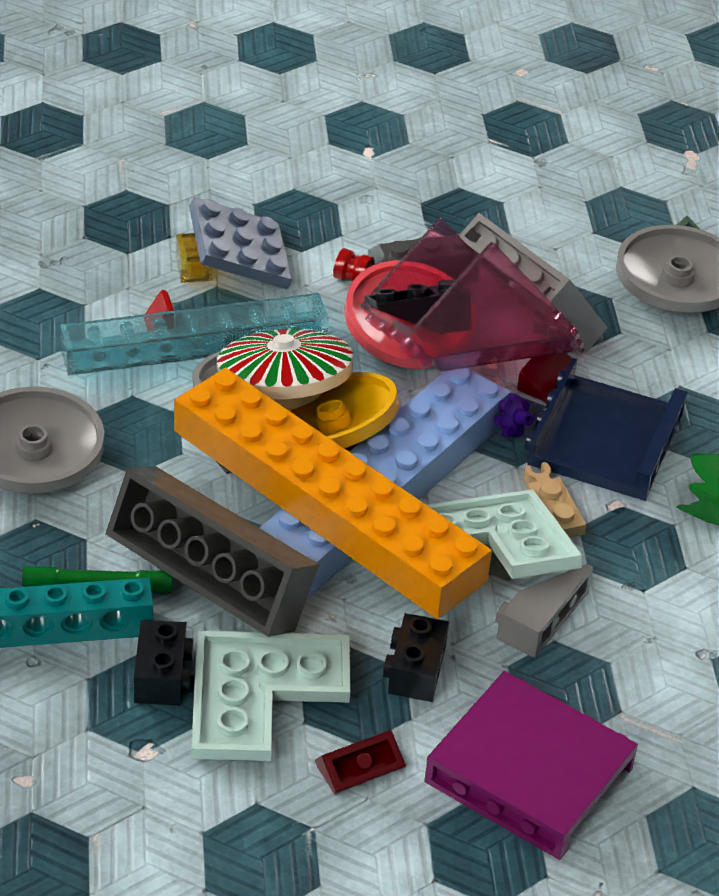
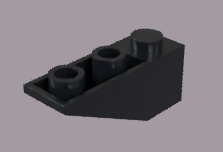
(409, 303)

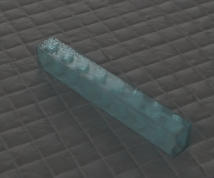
(181, 333)

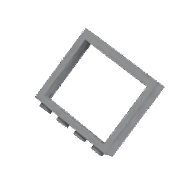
(547, 279)

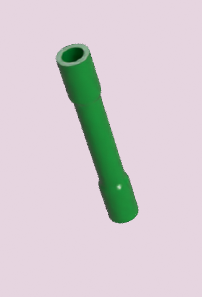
(38, 576)

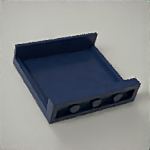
(604, 434)

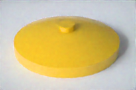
(353, 409)

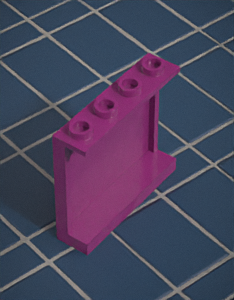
(529, 763)

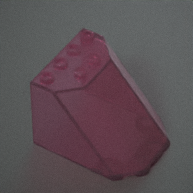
(482, 317)

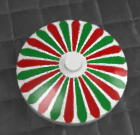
(289, 362)

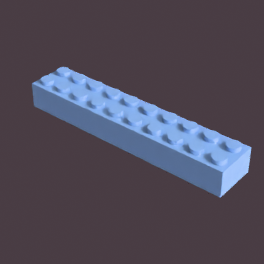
(412, 451)

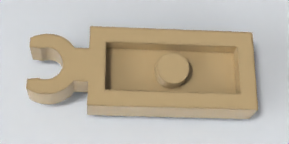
(556, 499)

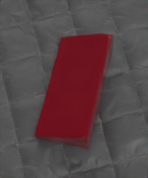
(541, 375)
(360, 762)

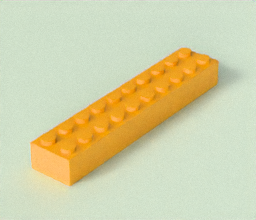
(333, 492)

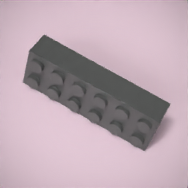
(212, 550)

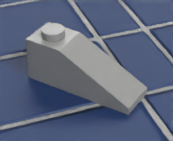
(541, 610)

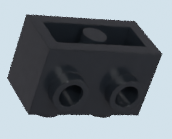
(417, 657)
(161, 662)

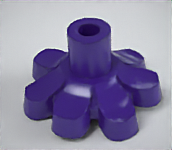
(514, 416)

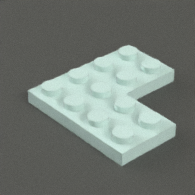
(517, 531)
(246, 672)

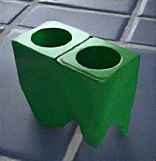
(708, 493)

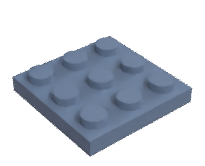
(240, 242)

